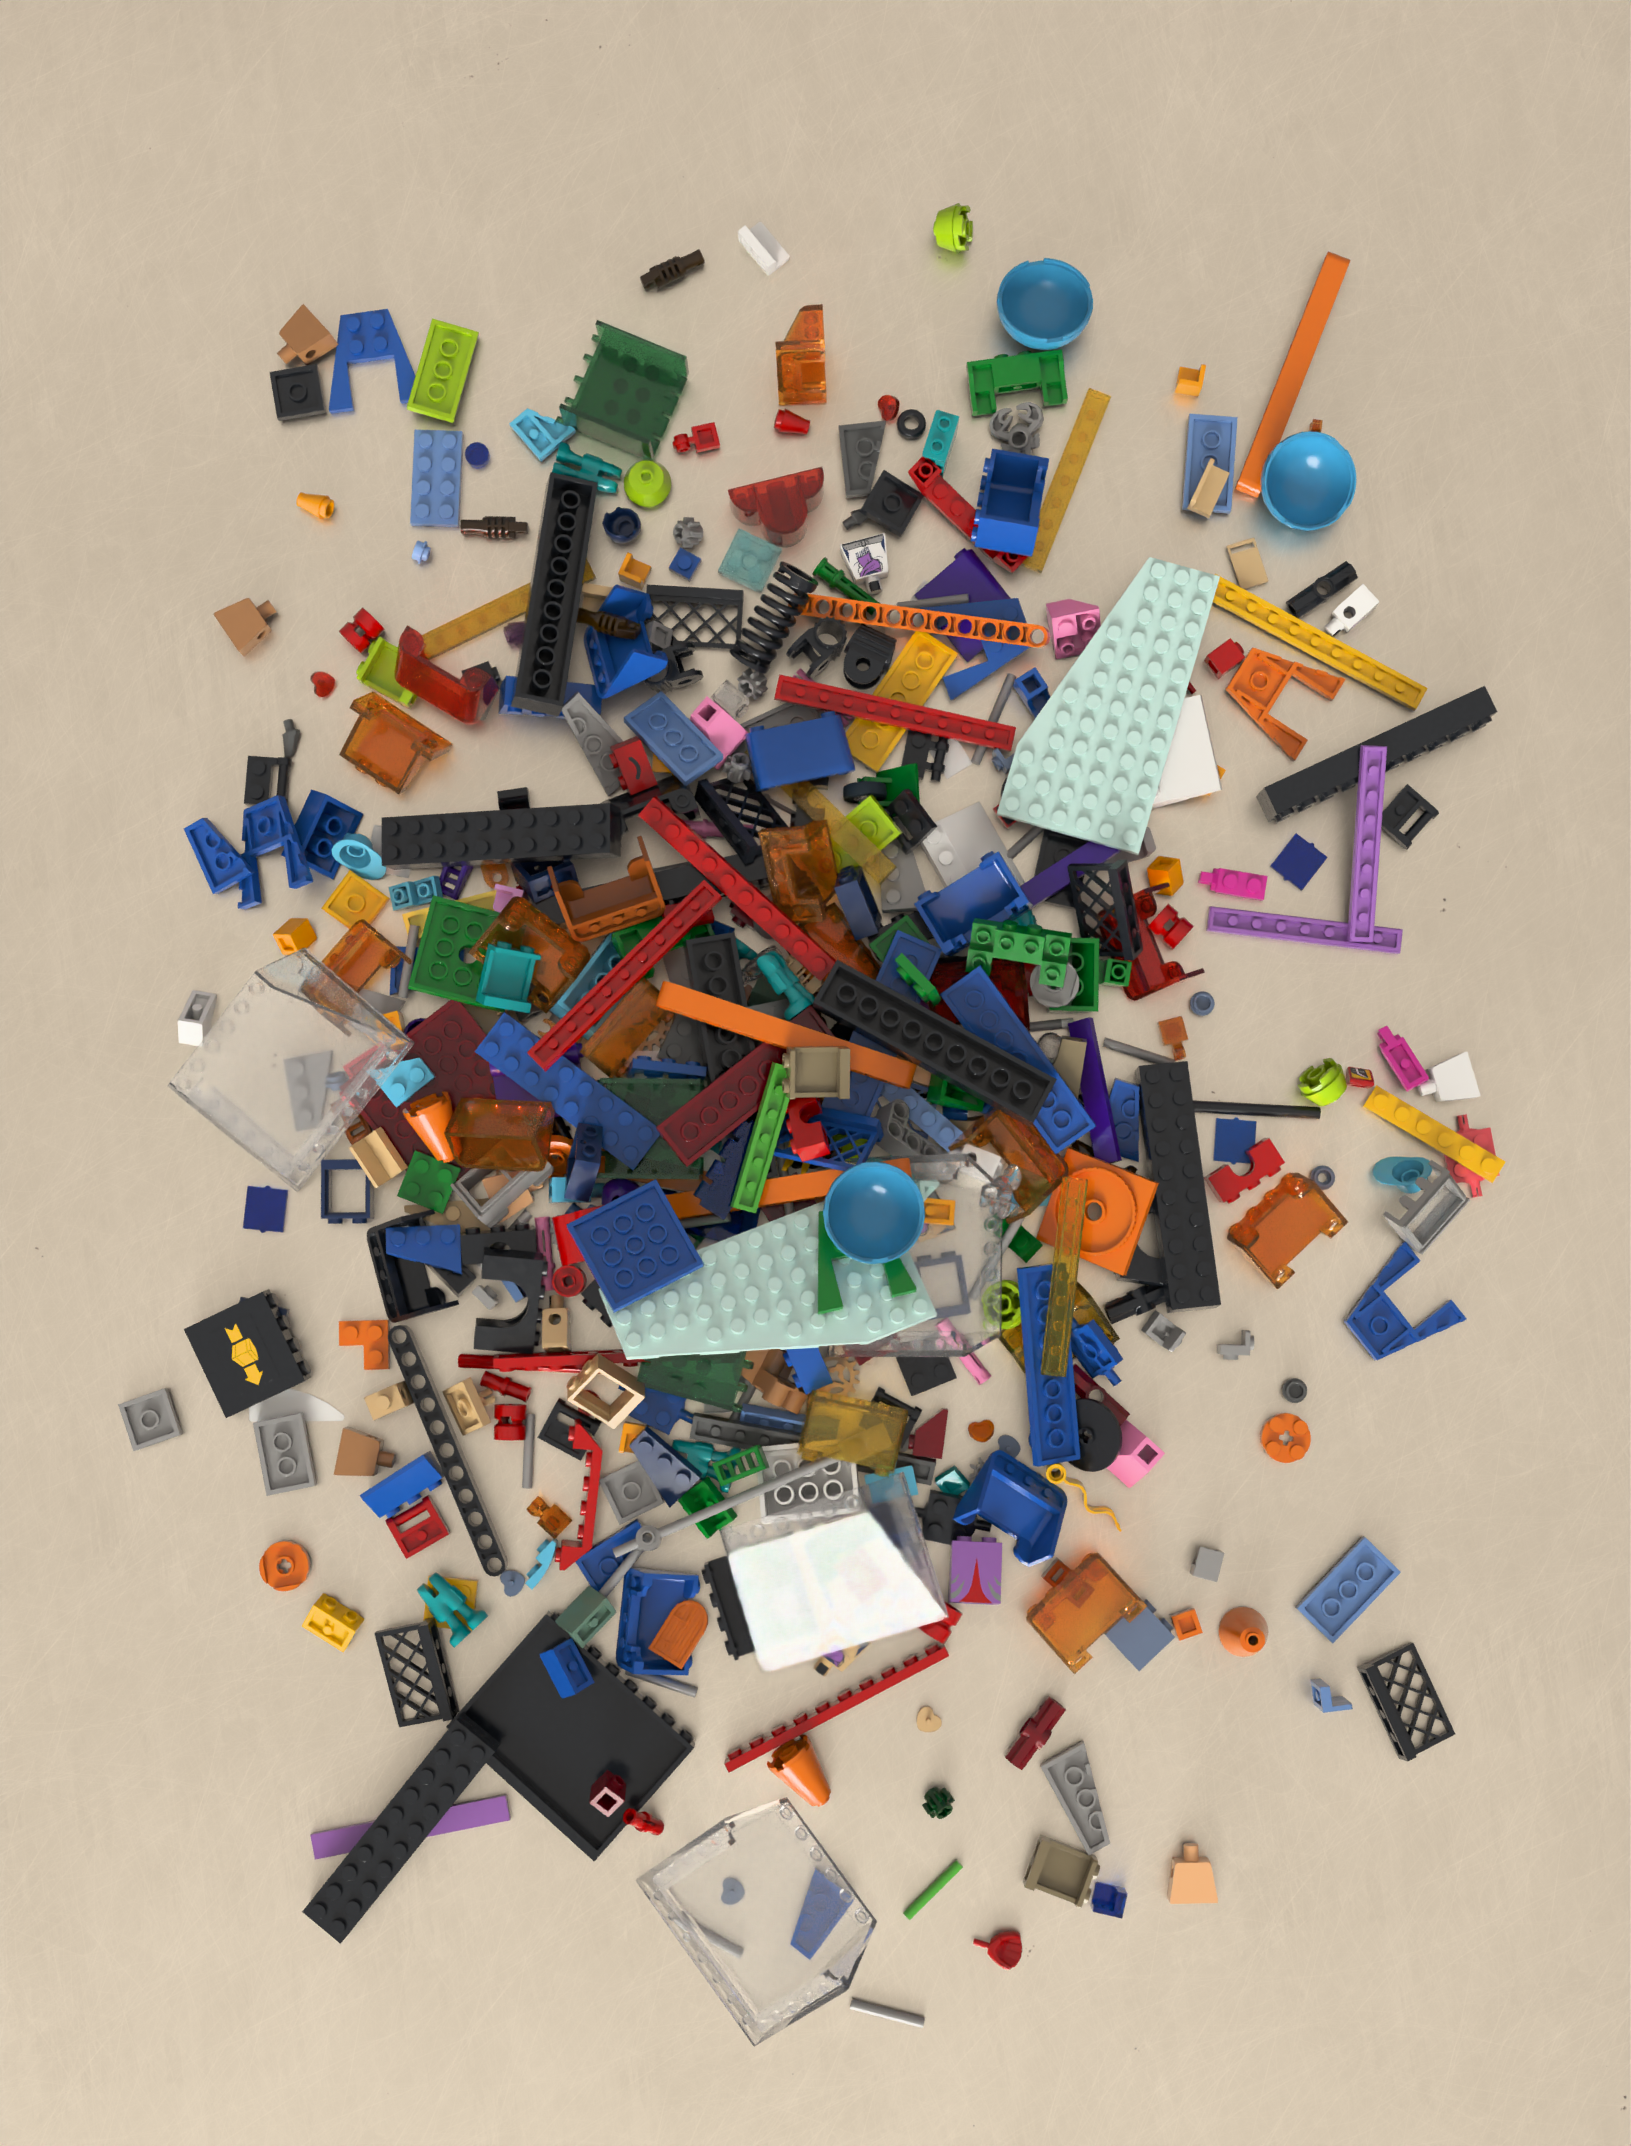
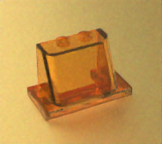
(802, 359)
(390, 743)
(800, 869)

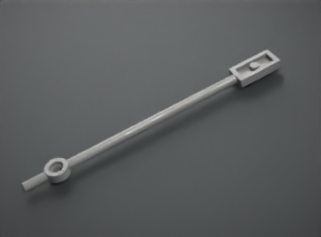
(658, 1534)

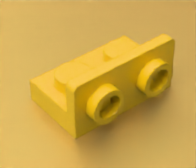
(333, 1622)

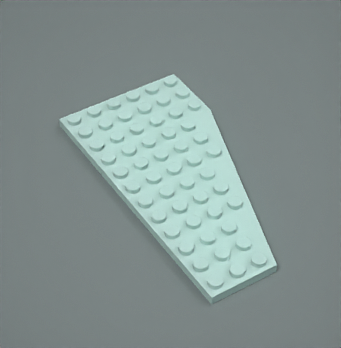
(1108, 727)
(764, 1296)

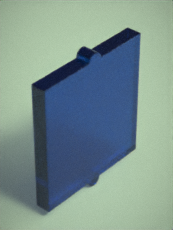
(1298, 861)
(1232, 1140)
(265, 1209)

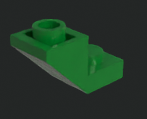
(1114, 972)
(1023, 1242)

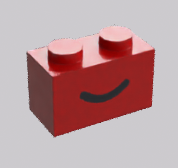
(632, 765)

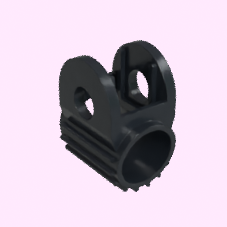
(810, 640)
(868, 648)
(676, 676)

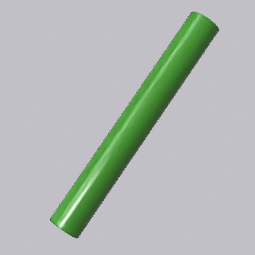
(933, 1889)

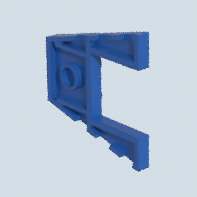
(365, 339)
(997, 653)
(265, 829)
(1380, 1323)

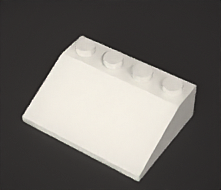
(1191, 758)
(961, 842)
(809, 1488)

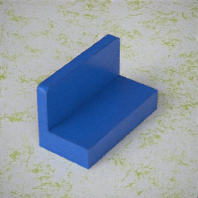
(567, 1668)

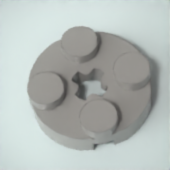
(1059, 996)

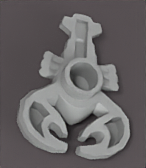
(1020, 435)

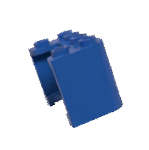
(1010, 502)

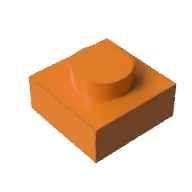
(1186, 1624)

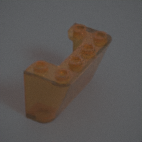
(561, 955)
(1284, 1226)
(1083, 1609)

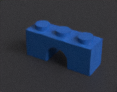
(1032, 691)

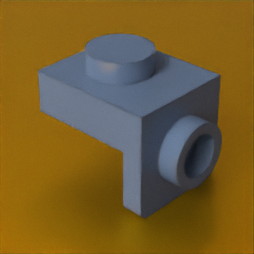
(1000, 762)

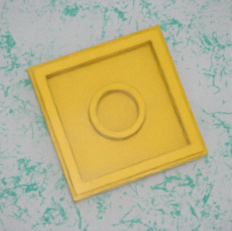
(354, 901)

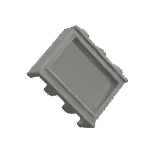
(1431, 1211)

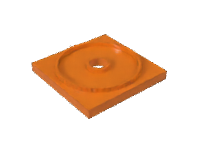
(1124, 1205)

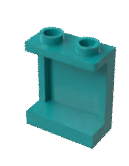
(941, 439)
(507, 976)

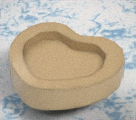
(927, 1720)

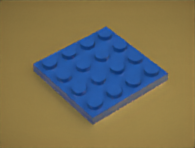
(635, 1245)

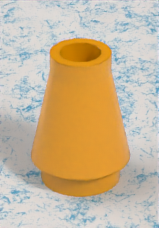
(318, 505)

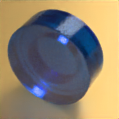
(477, 455)

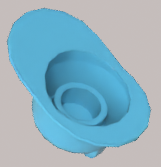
(358, 855)
(1402, 1172)

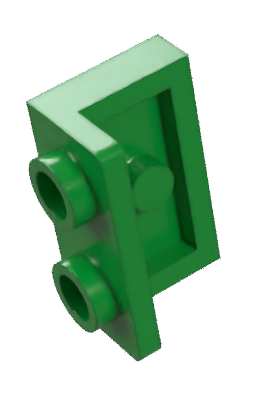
(702, 1496)

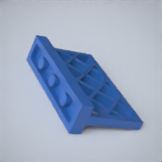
(834, 1123)

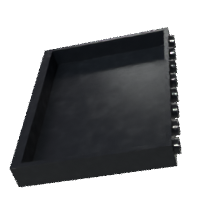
(562, 1746)

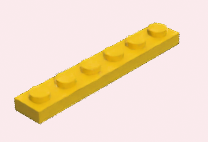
(1434, 1134)

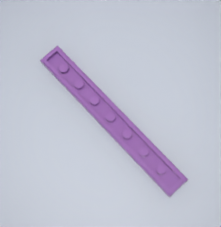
(1366, 843)
(1298, 929)
(457, 1818)

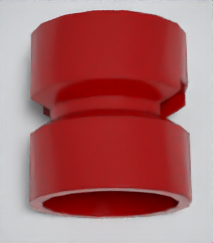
(368, 624)
(1176, 932)
(569, 1281)
(510, 1431)
(941, 1629)

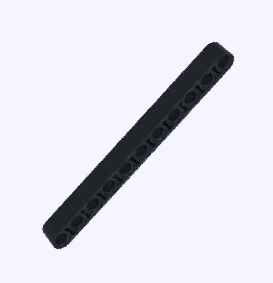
(448, 1462)

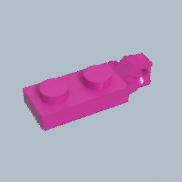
(1235, 883)
(1401, 1059)

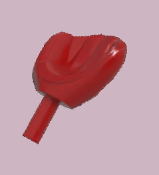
(1003, 1948)

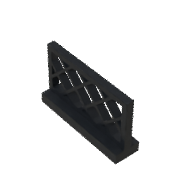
(702, 596)
(729, 822)
(1124, 905)
(437, 1669)
(1391, 1715)

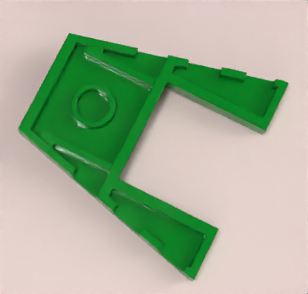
(828, 1291)

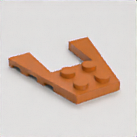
(1261, 681)

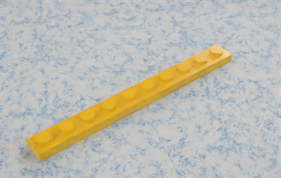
(1318, 644)

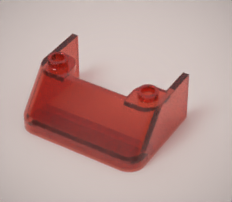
(1148, 969)

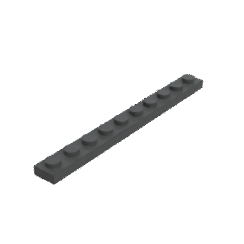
(746, 1435)

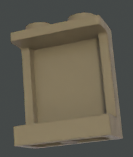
(816, 1072)
(1061, 1871)

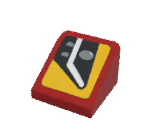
(1359, 1077)

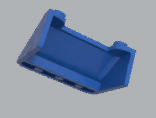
(622, 661)
(1018, 1504)

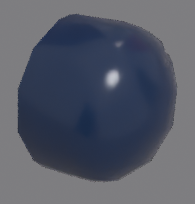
(622, 525)

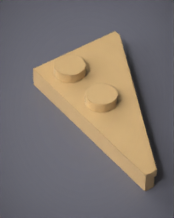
(454, 1214)

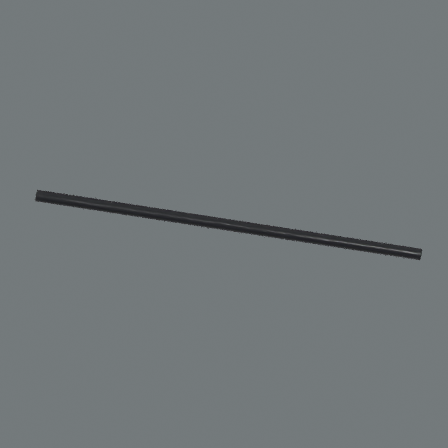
(1240, 1108)

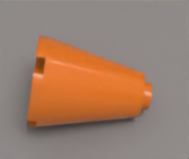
(429, 1120)
(1243, 1631)
(800, 1770)

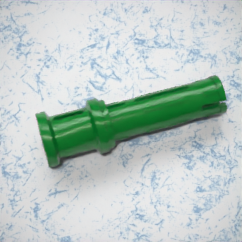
(837, 579)

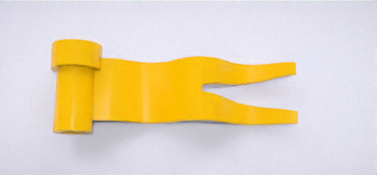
(1060, 1476)

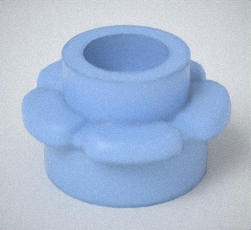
(421, 552)

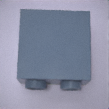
(1141, 1637)

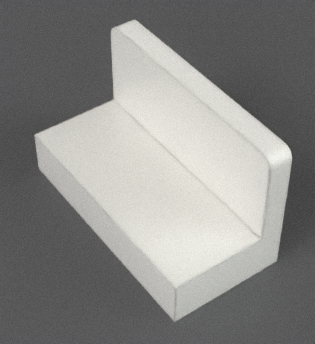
(763, 247)

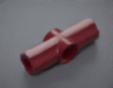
(1085, 1384)
(1035, 1733)

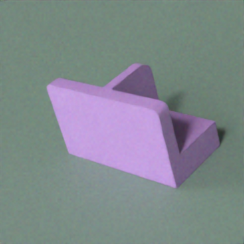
(504, 895)

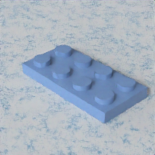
(1210, 438)
(436, 478)
(673, 738)
(1348, 1589)

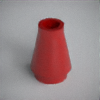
(790, 422)

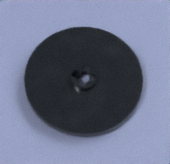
(1106, 1435)

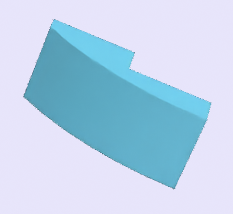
(415, 893)
(547, 1553)

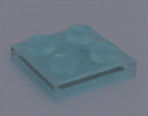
(749, 560)

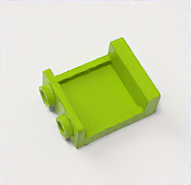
(379, 670)

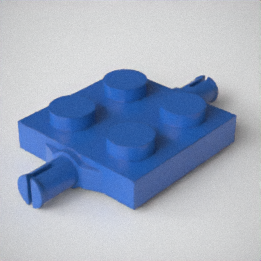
(1095, 1350)
(660, 1410)

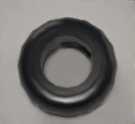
(908, 433)

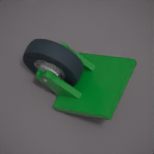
(884, 786)

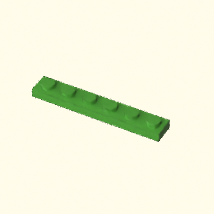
(762, 1142)

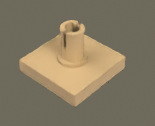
(468, 1405)

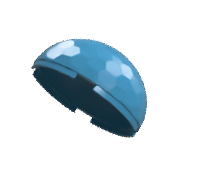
(1044, 303)
(1308, 481)
(873, 1212)

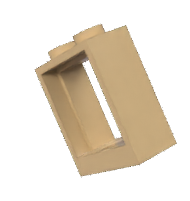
(621, 1407)

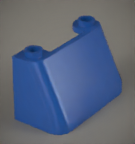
(799, 752)
(984, 893)
(645, 1605)

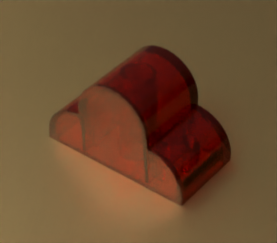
(779, 505)

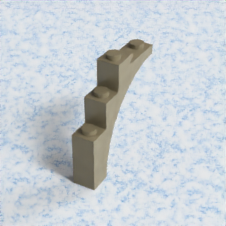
(1068, 1063)

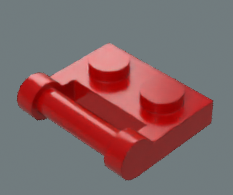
(421, 1534)

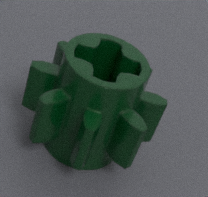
(938, 1802)

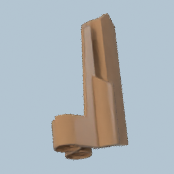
(771, 1378)

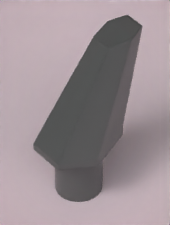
(855, 518)
(290, 738)

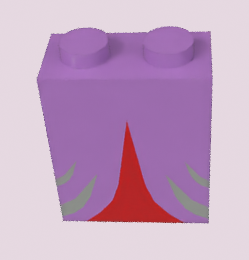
(975, 1571)

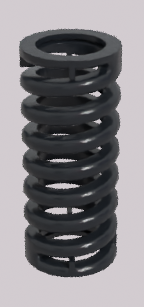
(801, 584)

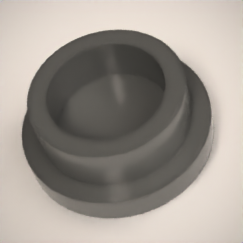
(1294, 1390)

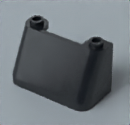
(668, 790)

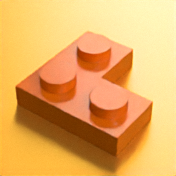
(373, 1336)

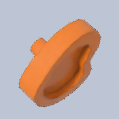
(981, 1431)

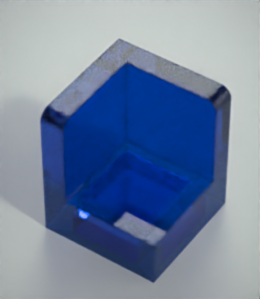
(1108, 1899)

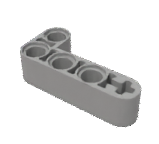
(898, 1137)

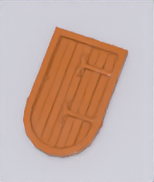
(680, 1633)

